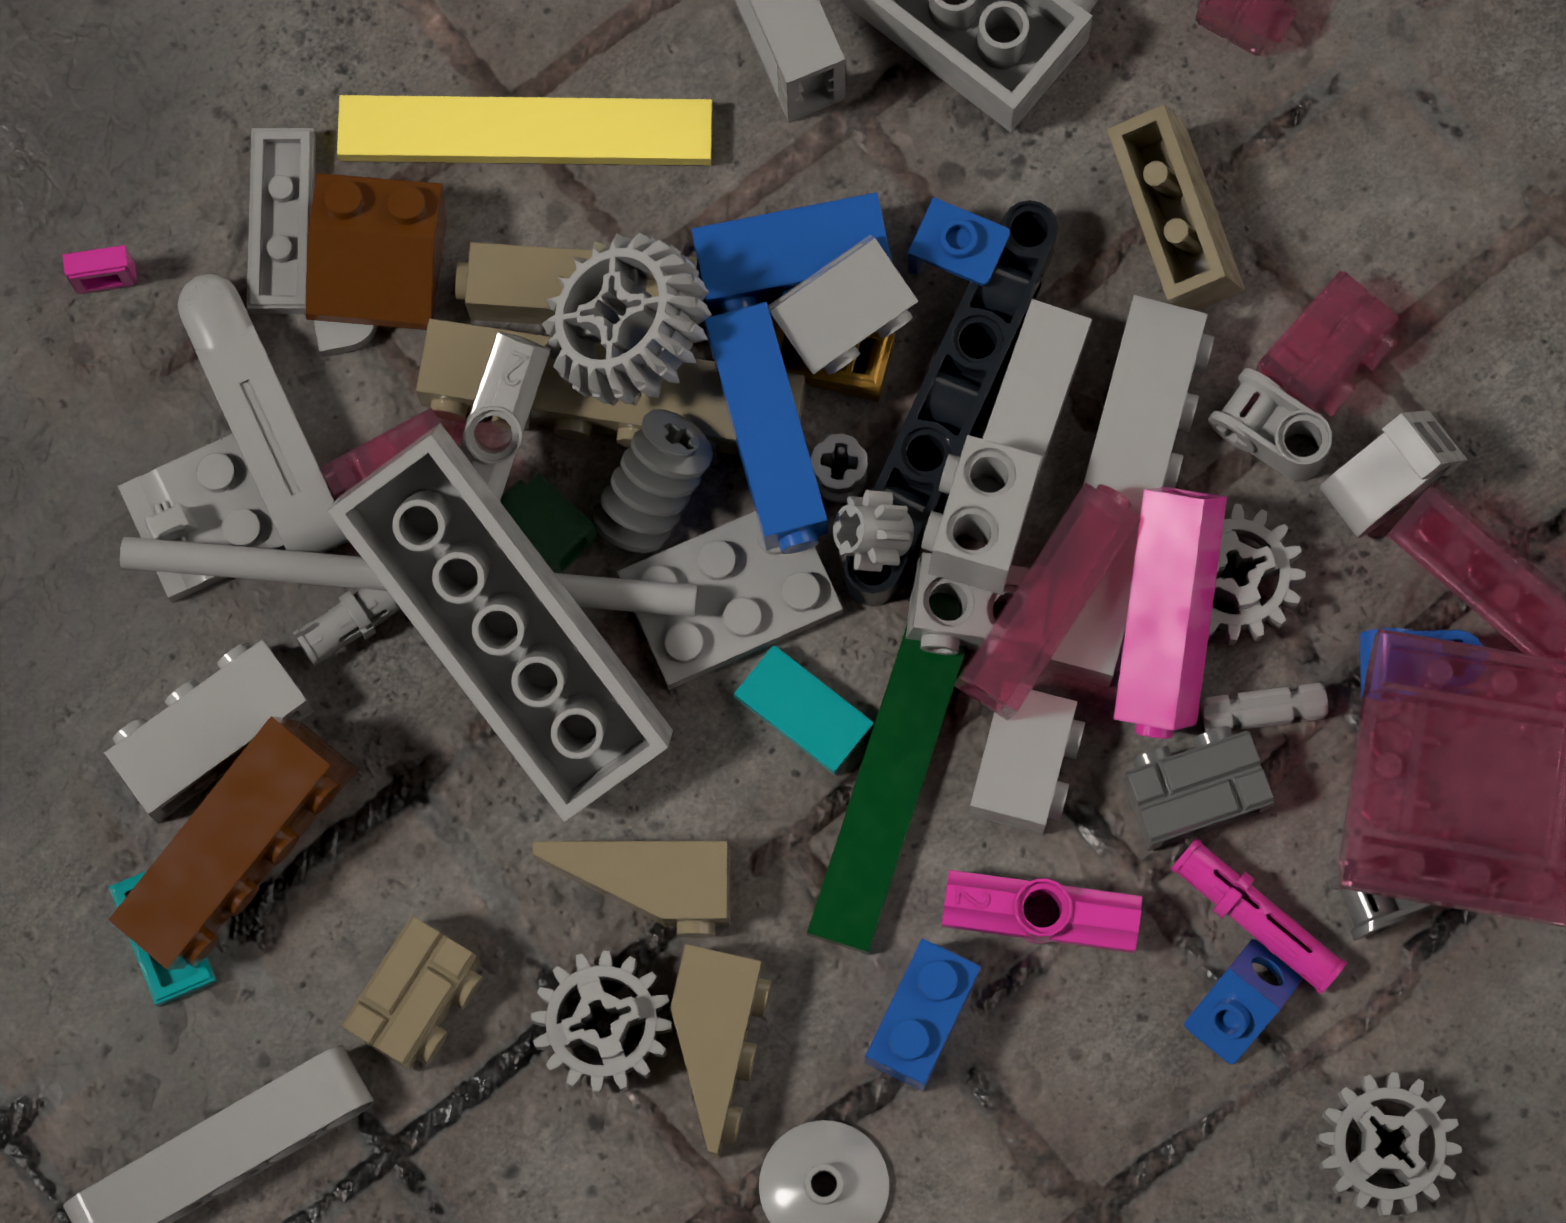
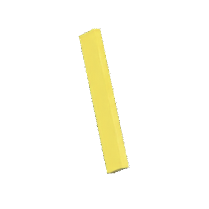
(525, 130)

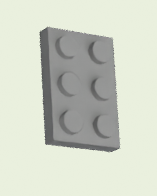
(743, 599)

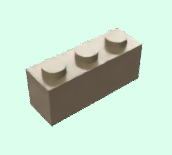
(1175, 209)

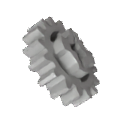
(1261, 565)
(571, 1030)
(1410, 1167)

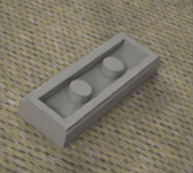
(279, 218)

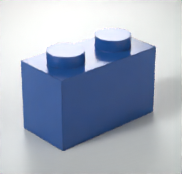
(922, 1014)

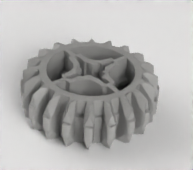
(641, 333)

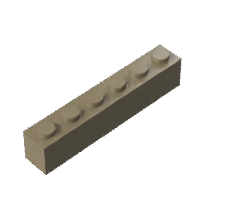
(459, 352)

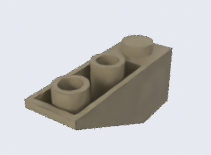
(712, 1020)

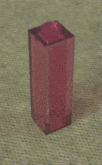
(1048, 599)

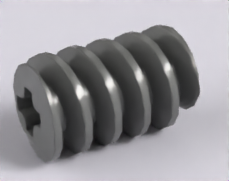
(653, 482)

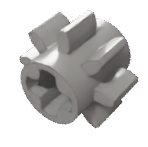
(873, 530)

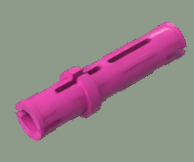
(1258, 915)

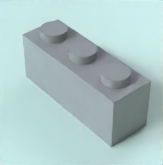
(204, 729)

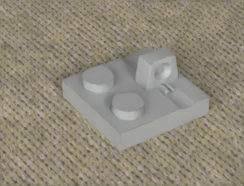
(201, 500)

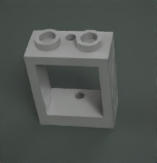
(796, 53)

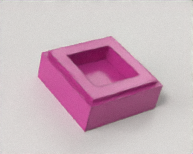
(100, 269)

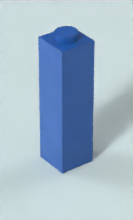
(767, 429)

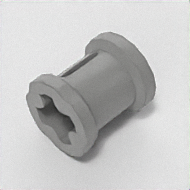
(854, 478)

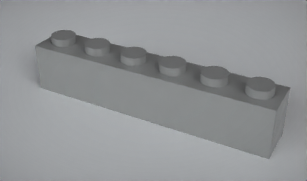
(1134, 454)

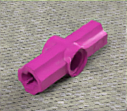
(1085, 920)

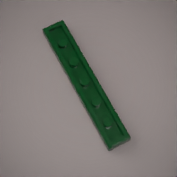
(886, 790)

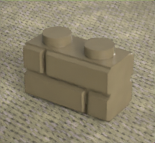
(414, 994)

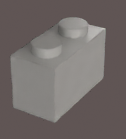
(844, 306)
(1024, 761)

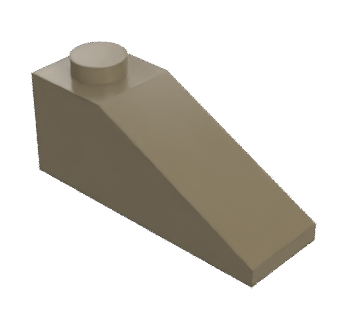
(663, 880)

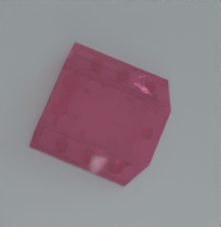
(1459, 780)

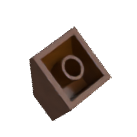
(374, 251)

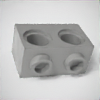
(991, 516)
(975, 610)

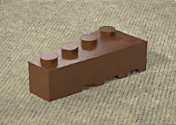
(232, 842)

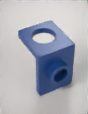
(958, 243)
(1242, 1003)

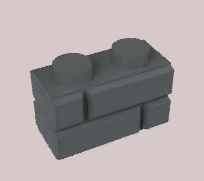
(1197, 788)

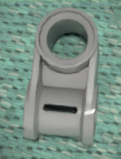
(1271, 423)

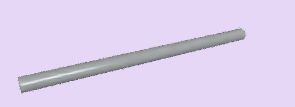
(355, 573)

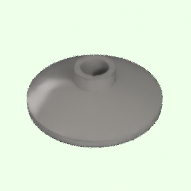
(829, 1148)

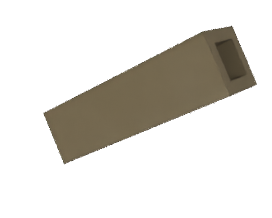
(516, 280)

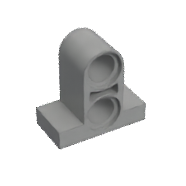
(1392, 471)

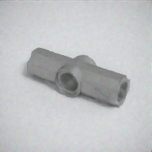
(506, 392)

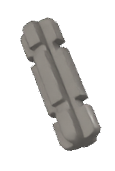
(1265, 707)

